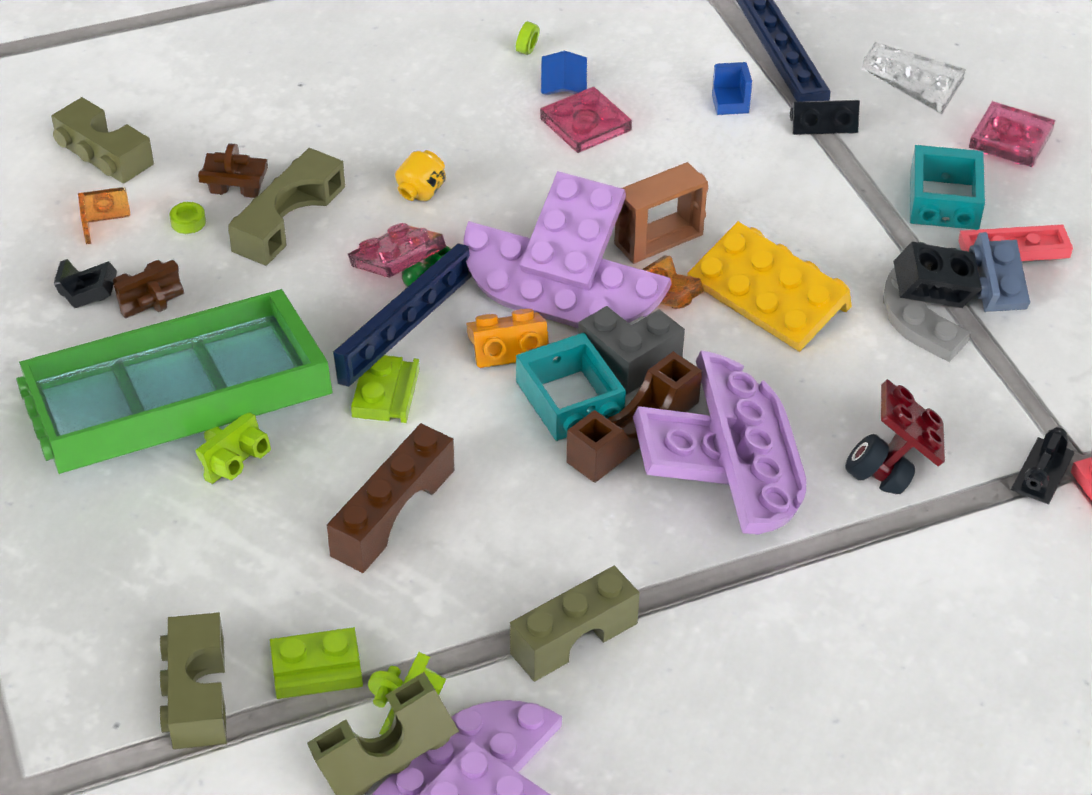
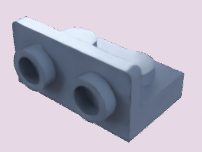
(1000, 274)

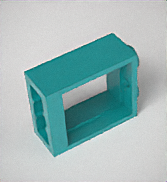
(953, 167)
(574, 355)

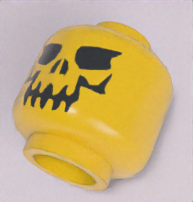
(420, 175)

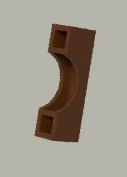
(603, 443)
(365, 521)

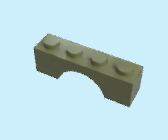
(308, 181)

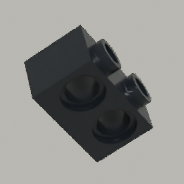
(937, 274)

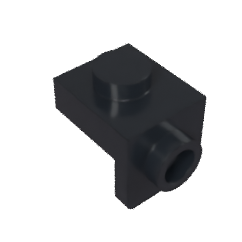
(84, 286)

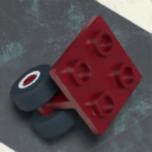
(913, 428)

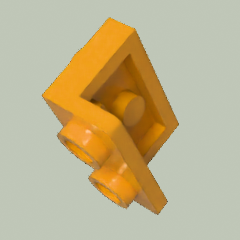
(501, 339)

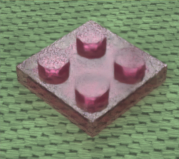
(585, 119)
(1012, 134)
(396, 250)

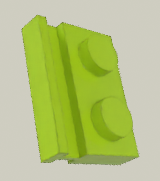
(386, 390)
(316, 663)

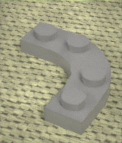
(921, 324)

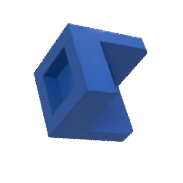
(563, 73)
(731, 88)

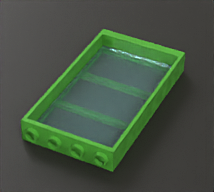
(171, 380)

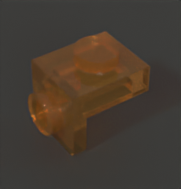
(682, 288)

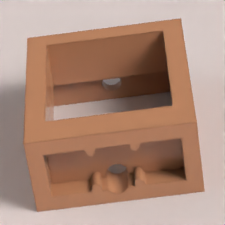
(645, 240)

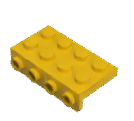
(771, 285)

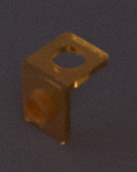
(102, 206)

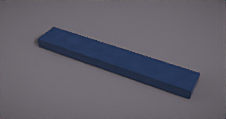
(785, 50)
(401, 315)

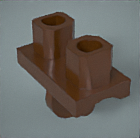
(233, 169)
(149, 288)

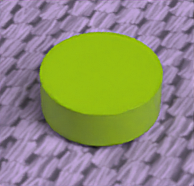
(527, 38)
(187, 217)

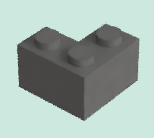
(635, 347)

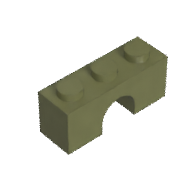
(85, 132)
(546, 634)
(194, 709)
(358, 762)

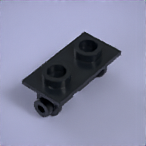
(825, 117)
(1045, 466)

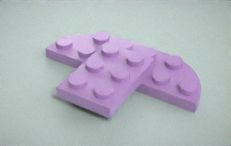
(562, 263)
(738, 444)
(483, 756)

